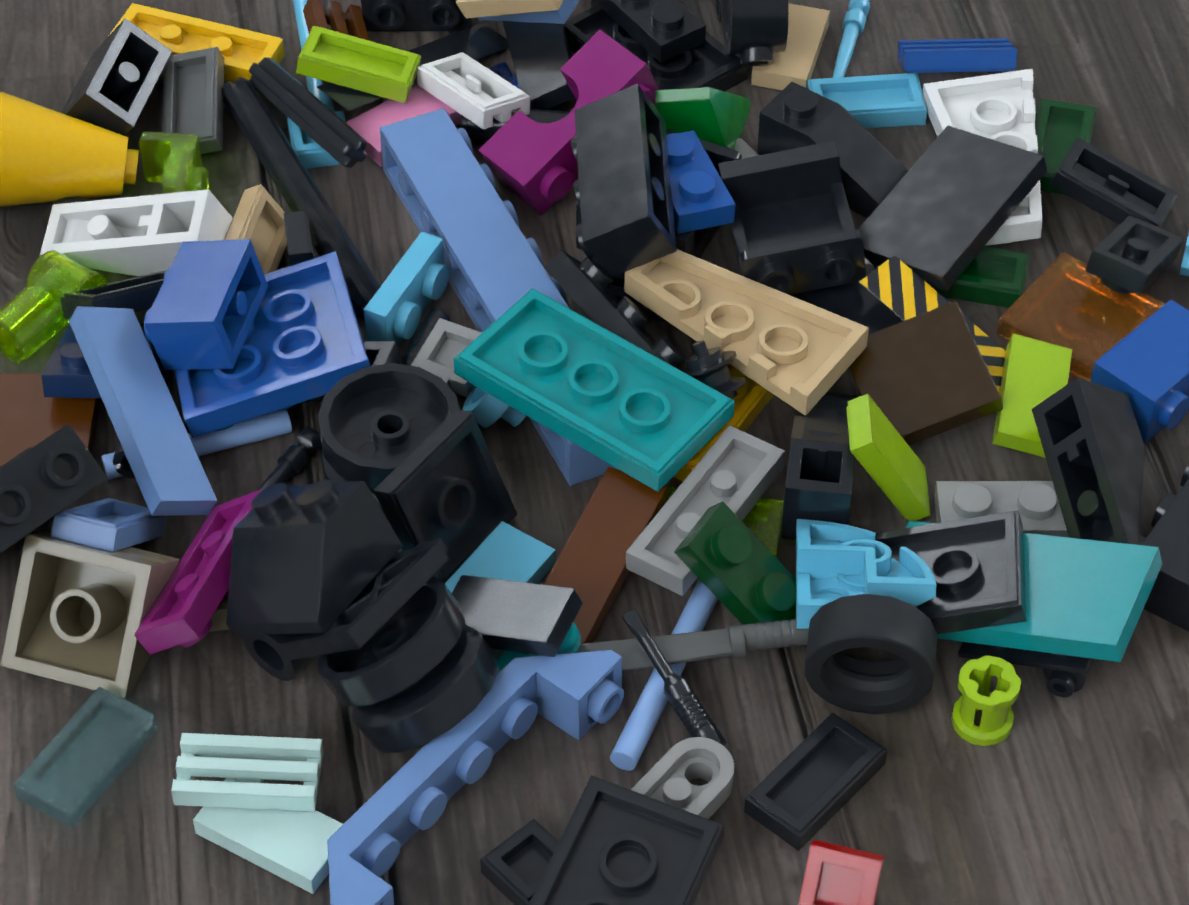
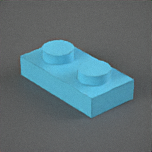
(407, 291)

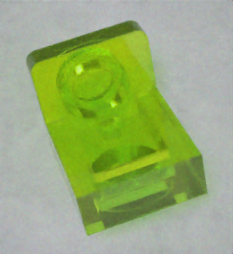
(173, 161)

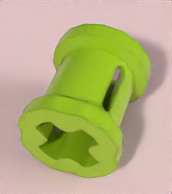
(996, 706)

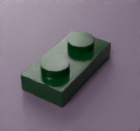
(738, 568)

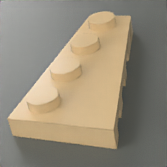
(777, 338)

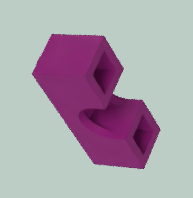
(538, 157)

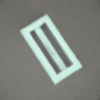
(249, 762)

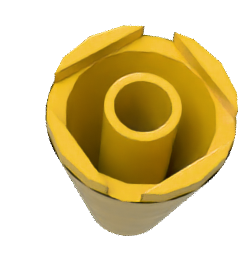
(58, 156)

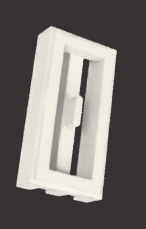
(472, 89)

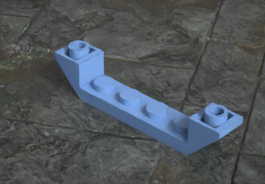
(564, 689)

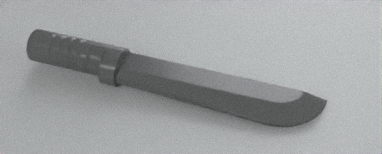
(706, 644)

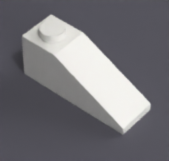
(134, 232)

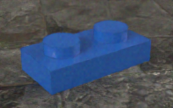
(696, 188)

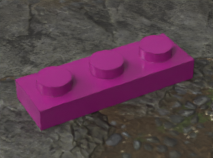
(197, 584)

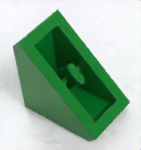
(708, 111)

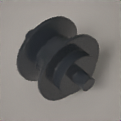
(711, 368)

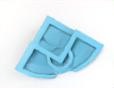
(848, 561)

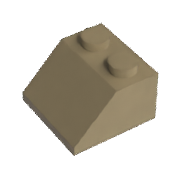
(80, 612)

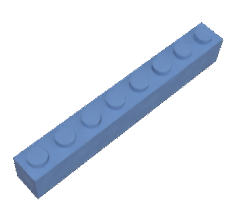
(481, 236)

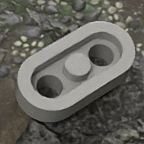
(686, 761)

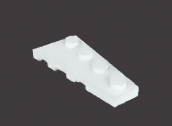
(1001, 110)

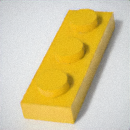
(189, 34)

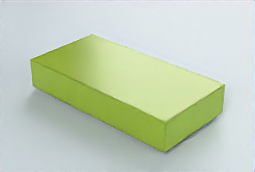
(358, 64)
(1029, 376)
(887, 458)

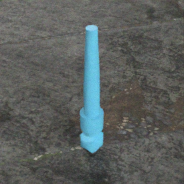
(853, 27)

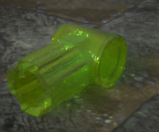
(37, 310)

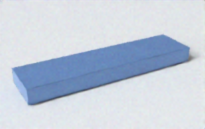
(142, 412)

